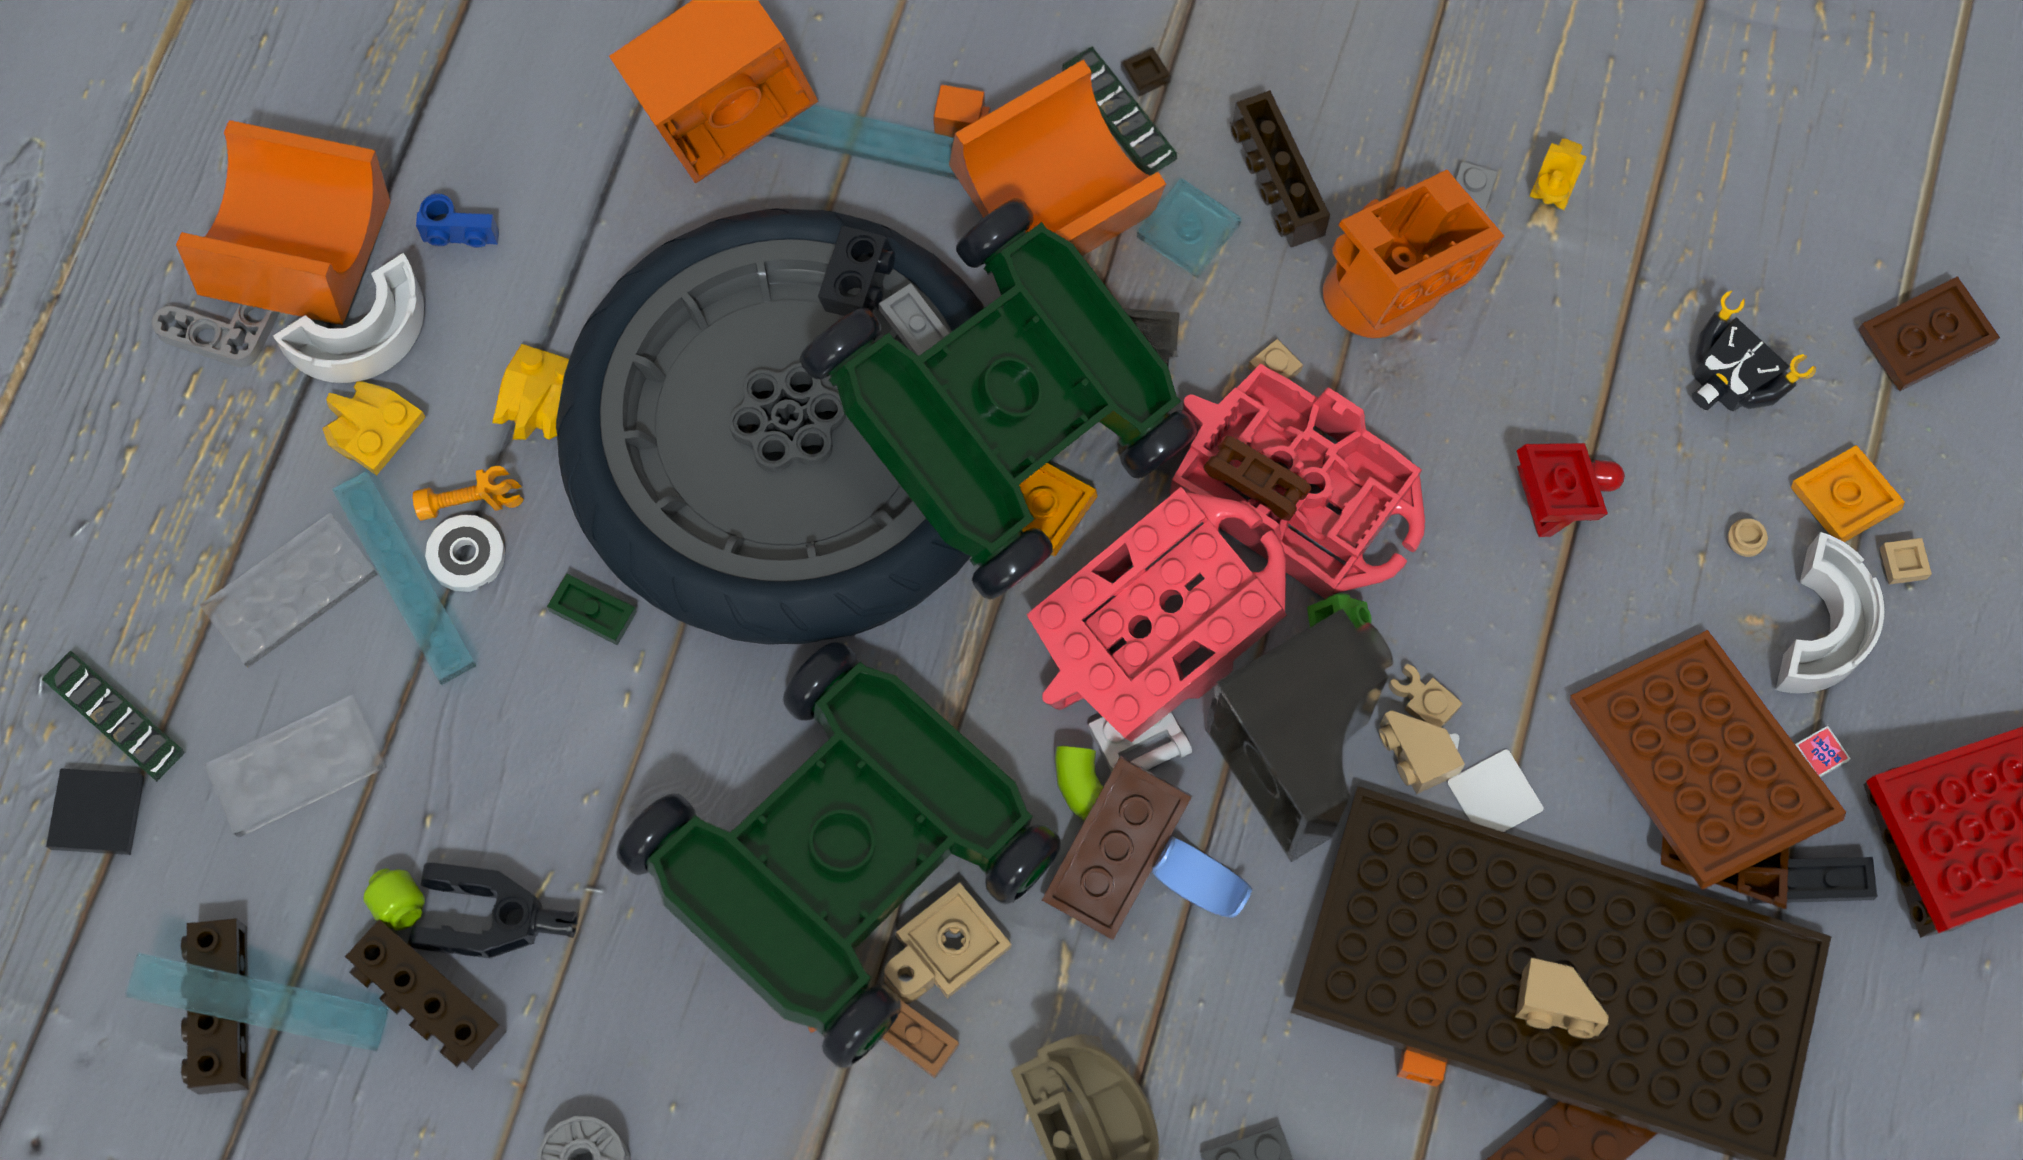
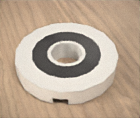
(453, 535)

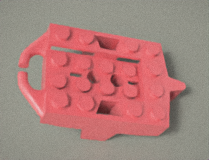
(1355, 475)
(1219, 614)

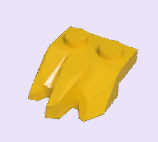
(531, 392)
(371, 425)

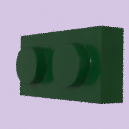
(591, 609)

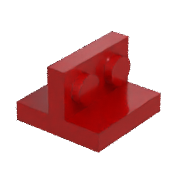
(1559, 485)

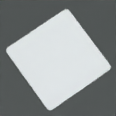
(1496, 793)

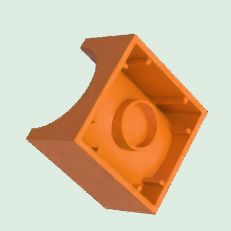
(714, 80)
(1058, 160)
(290, 224)

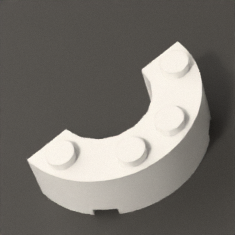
(367, 346)
(1855, 618)

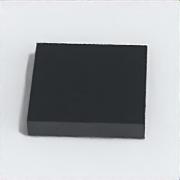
(95, 811)

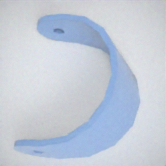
(1201, 879)

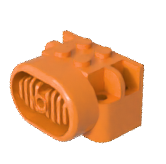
(1406, 255)

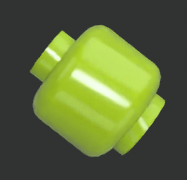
(394, 898)

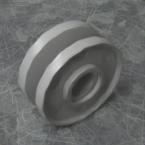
(583, 1135)

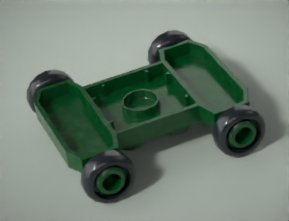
(1004, 393)
(839, 849)

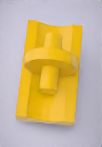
(1559, 173)

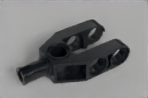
(500, 937)

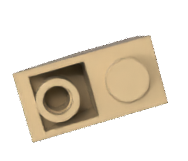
(1422, 749)
(1559, 998)

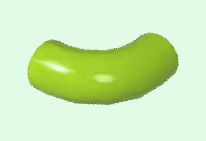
(1077, 778)

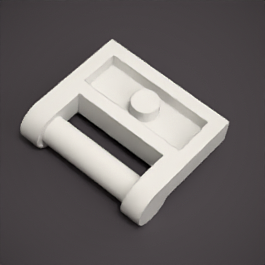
(1113, 744)

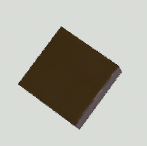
(1145, 72)

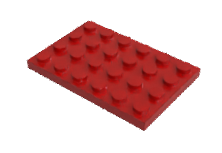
(1960, 827)

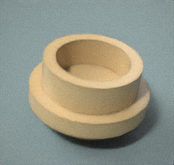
(1747, 537)

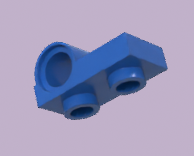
(466, 228)

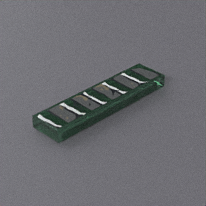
(1125, 116)
(113, 715)

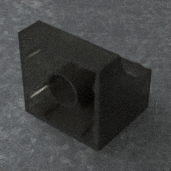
(1287, 725)

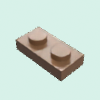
(920, 1041)

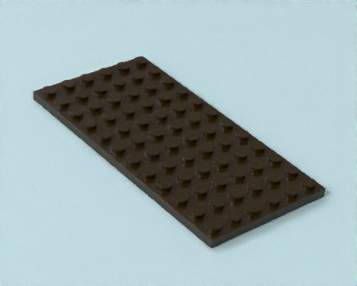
(1700, 995)

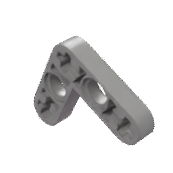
(226, 334)

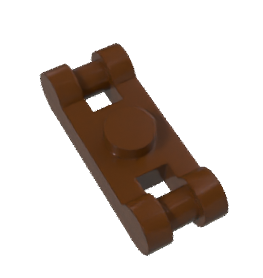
(1257, 477)

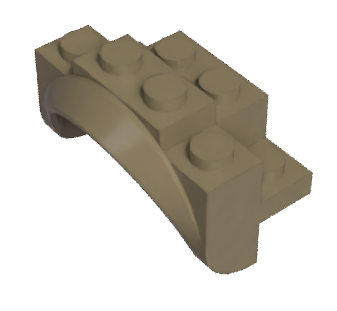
(1101, 1117)

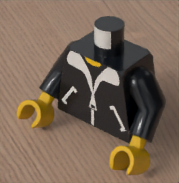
(1739, 366)

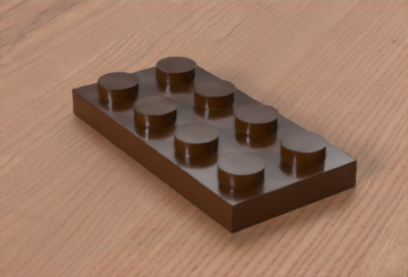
(1116, 847)
(1574, 1134)

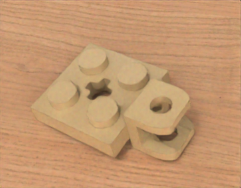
(930, 961)

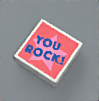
(1823, 751)

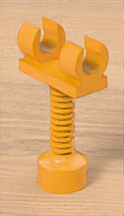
(427, 503)

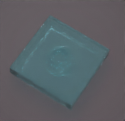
(1189, 227)

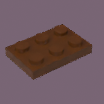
(1928, 333)

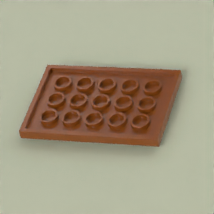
(1706, 759)

